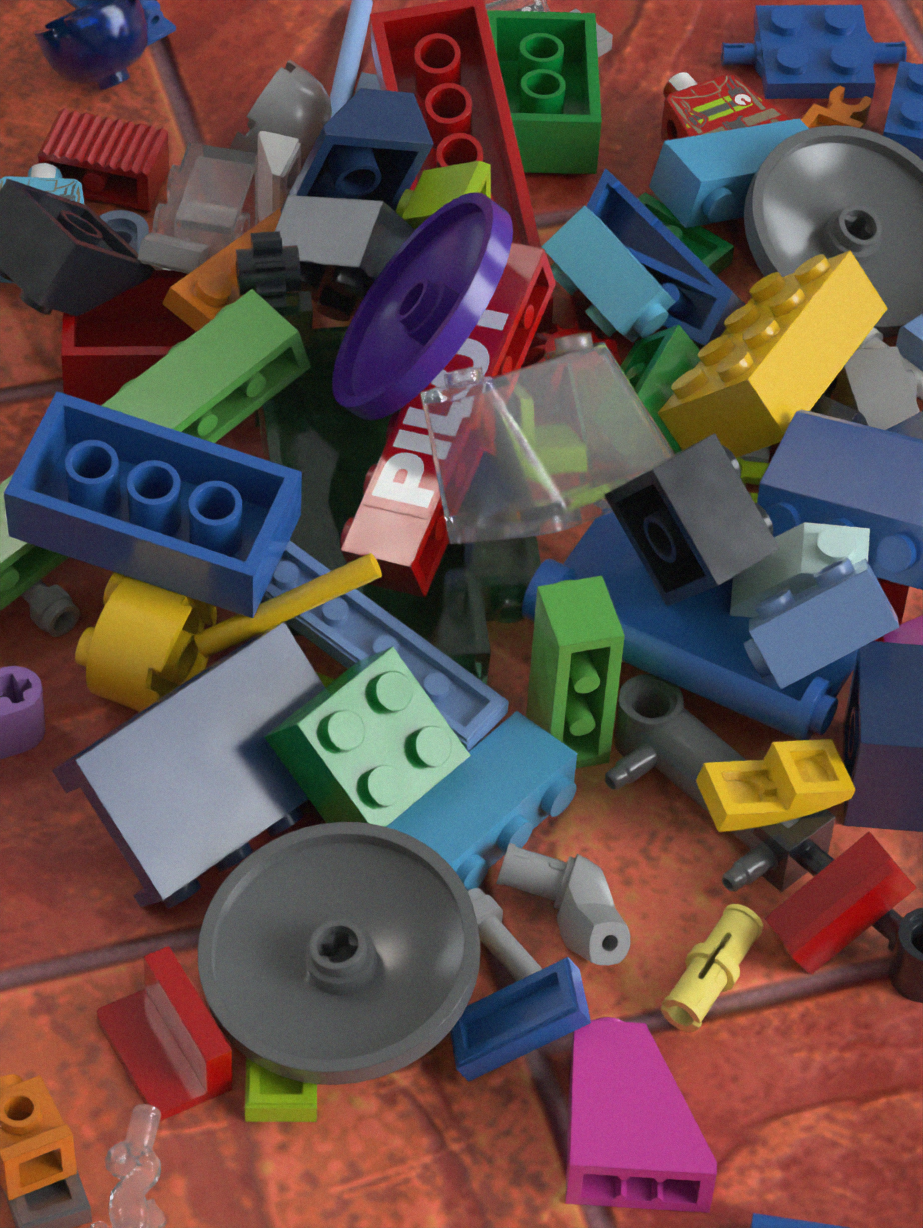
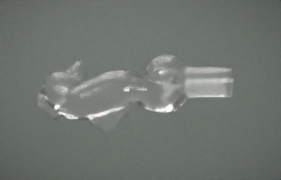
(139, 1171)

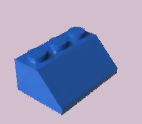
(851, 478)

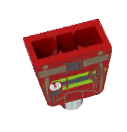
(712, 107)

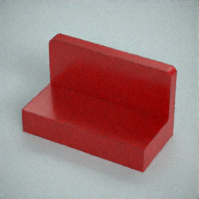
(839, 903)
(168, 1039)

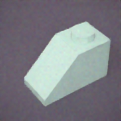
(801, 555)

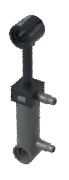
(662, 734)

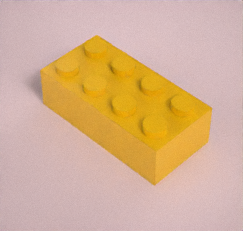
(775, 355)

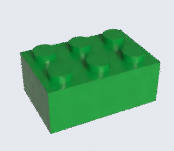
(551, 87)

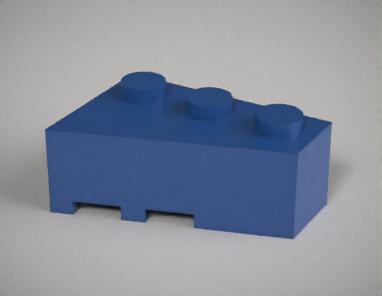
(699, 294)

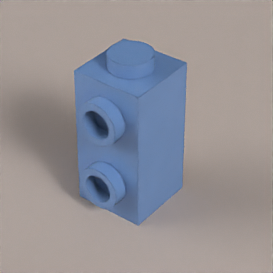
(820, 624)

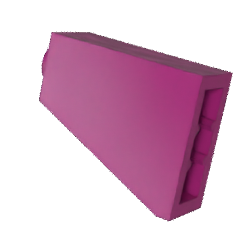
(631, 1126)

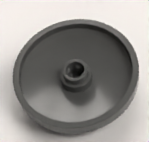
(839, 194)
(339, 953)

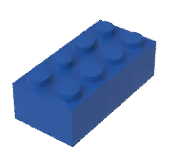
(153, 504)

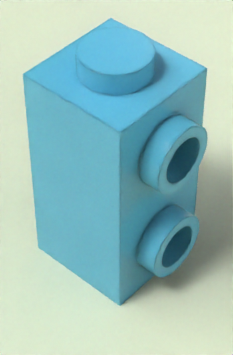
(609, 275)

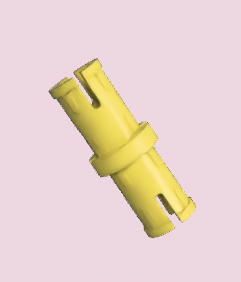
(712, 967)

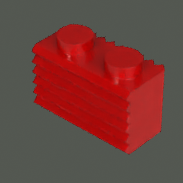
(109, 158)

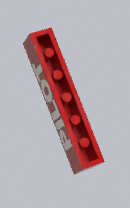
(402, 503)

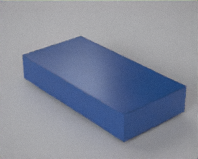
(519, 1019)

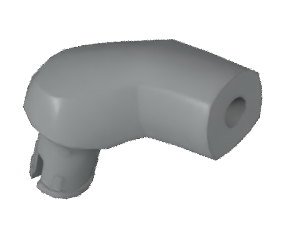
(581, 895)

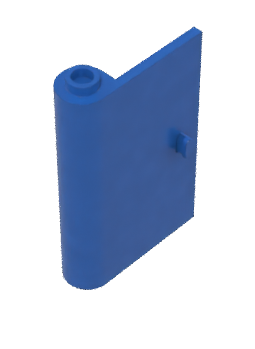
(695, 639)

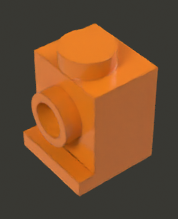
(33, 1137)

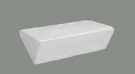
(277, 170)

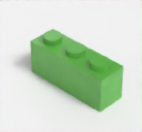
(576, 667)

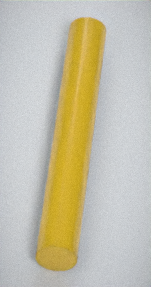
(288, 605)

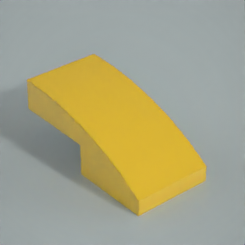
(786, 785)

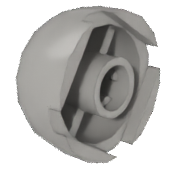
(289, 106)

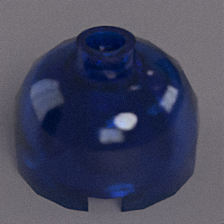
(96, 42)

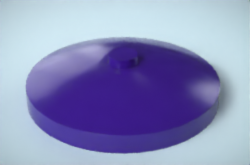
(422, 306)

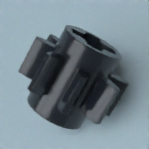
(268, 268)

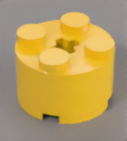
(142, 642)

